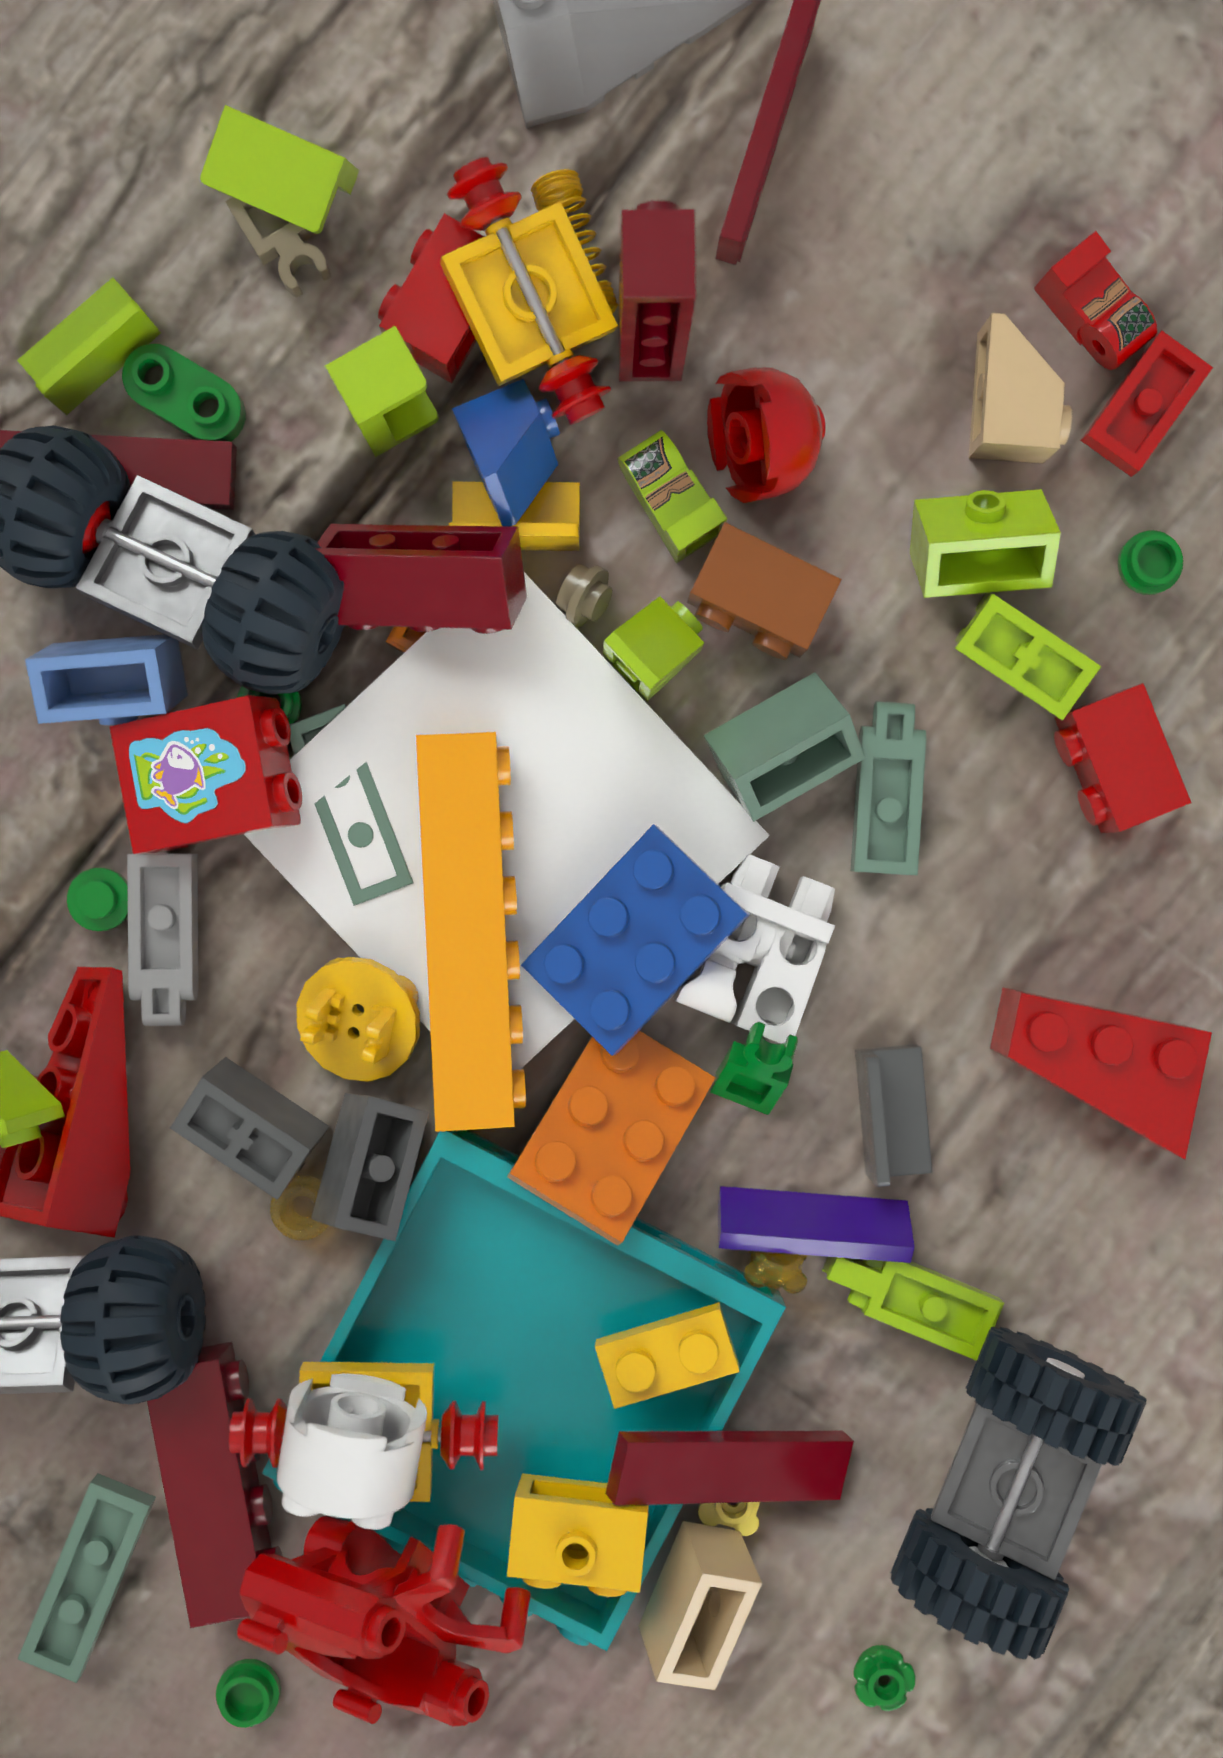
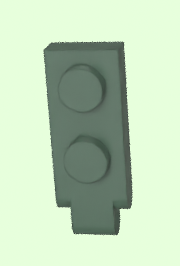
(889, 792)

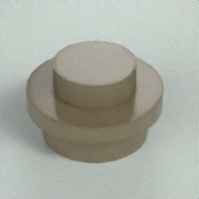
(584, 594)

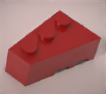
(1114, 1061)

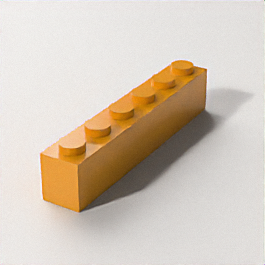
(466, 930)

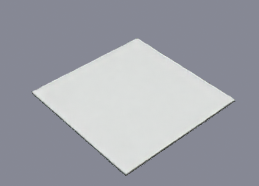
(584, 787)

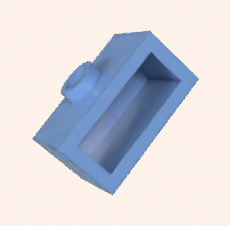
(107, 679)

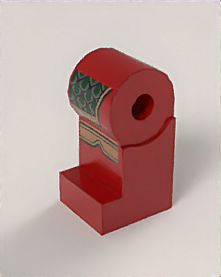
(1097, 304)

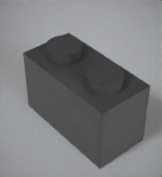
(370, 1166)

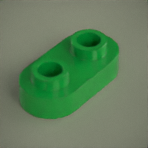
(182, 392)

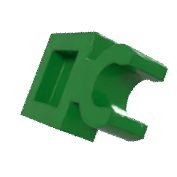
(755, 1071)

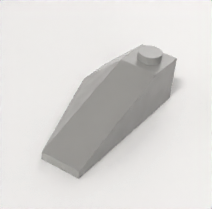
(579, 50)

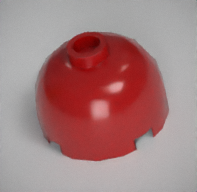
(764, 432)

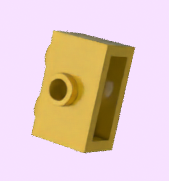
(575, 1536)

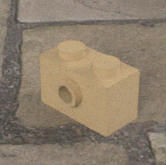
(699, 1606)

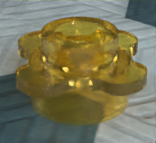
(786, 1275)

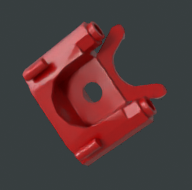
(379, 1620)

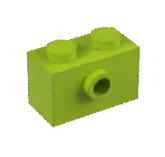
(984, 543)

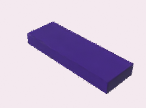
(814, 1224)

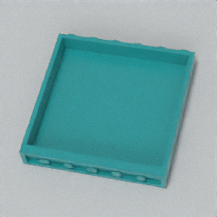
(511, 1317)

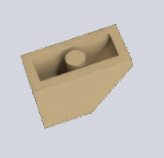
(1015, 398)

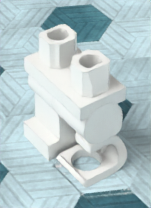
(776, 940)

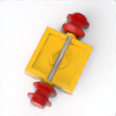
(528, 291)
(459, 1433)

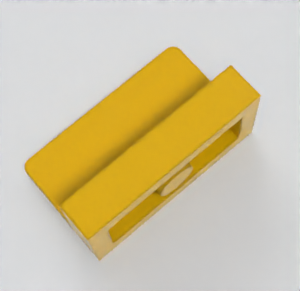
(546, 525)

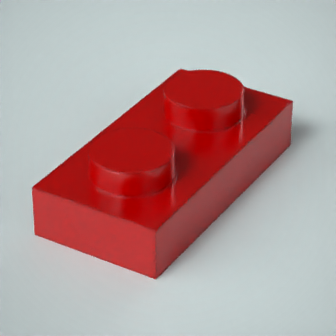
(1146, 403)

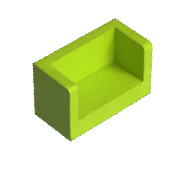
(384, 391)

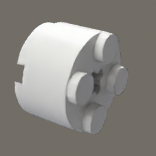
(350, 1449)

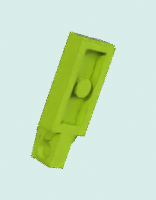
(919, 1301)

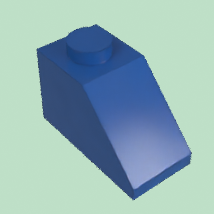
(510, 446)

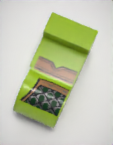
(671, 496)

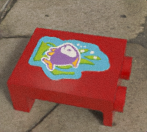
(206, 773)

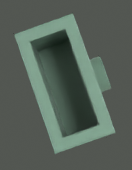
(785, 746)

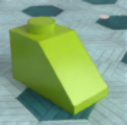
(654, 646)

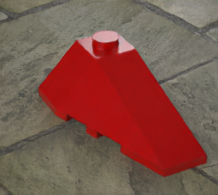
(81, 1163)

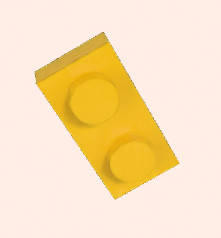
(667, 1355)

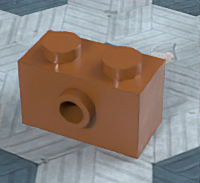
(762, 593)

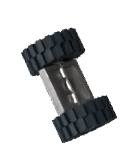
(1016, 1493)

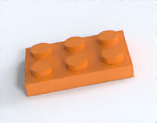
(611, 1133)

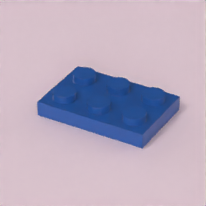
(634, 939)

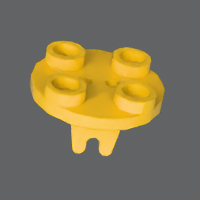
(385, 1028)

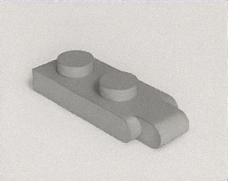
(163, 935)

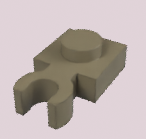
(278, 238)

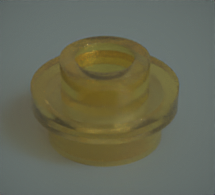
(286, 1218)

